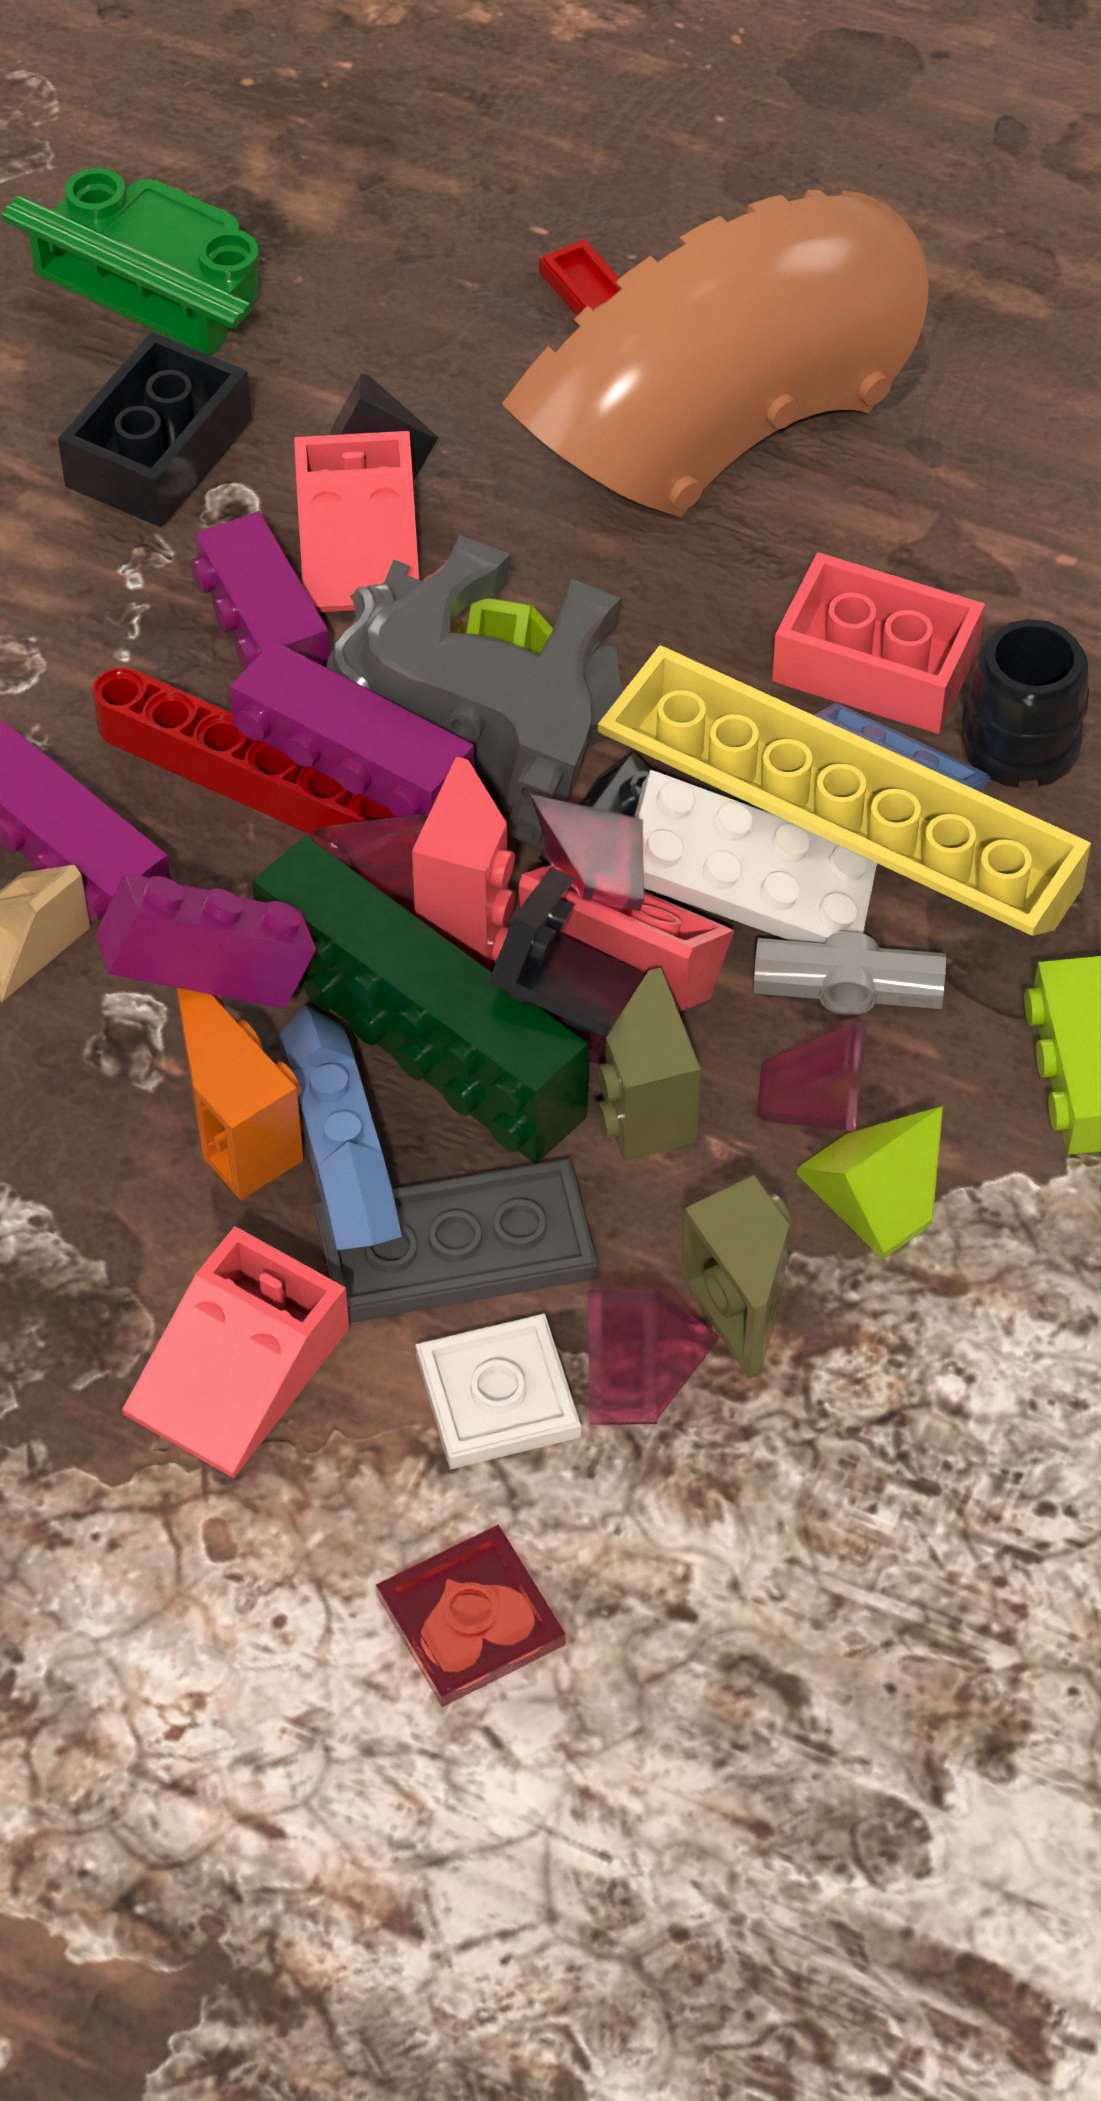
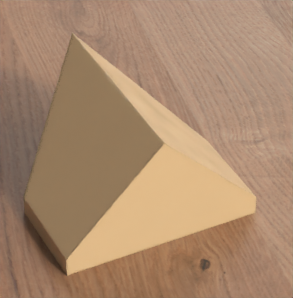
(38, 921)

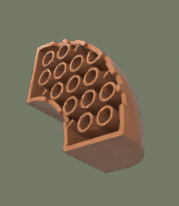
(729, 343)

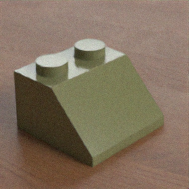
(649, 1075)
(737, 1265)

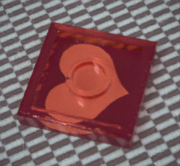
(470, 1615)

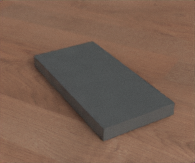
(469, 1242)

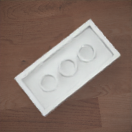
(749, 864)

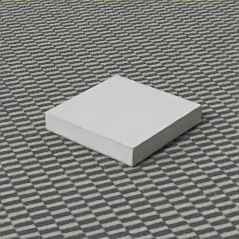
(498, 1391)

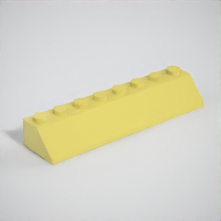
(851, 791)

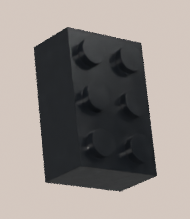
(155, 429)

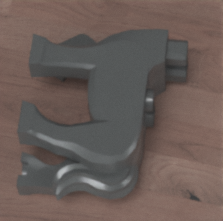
(516, 706)

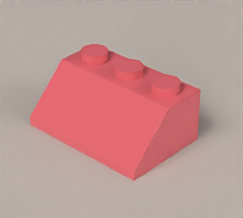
(465, 867)
(658, 936)

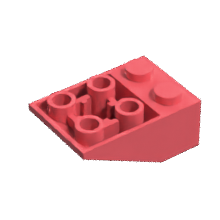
(353, 513)
(238, 1351)

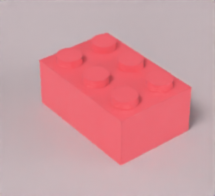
(877, 642)

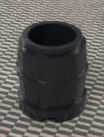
(1027, 704)

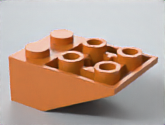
(240, 1097)

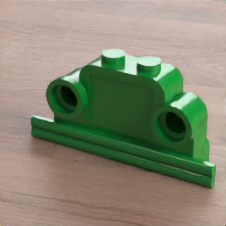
(145, 255)

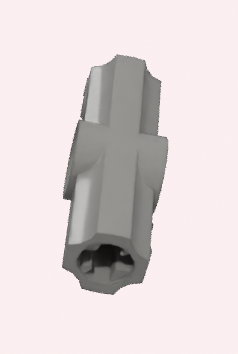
(849, 973)

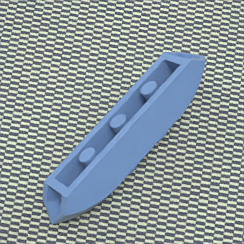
(339, 1132)

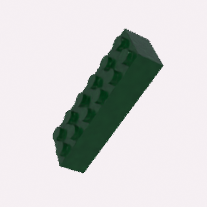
(431, 1005)

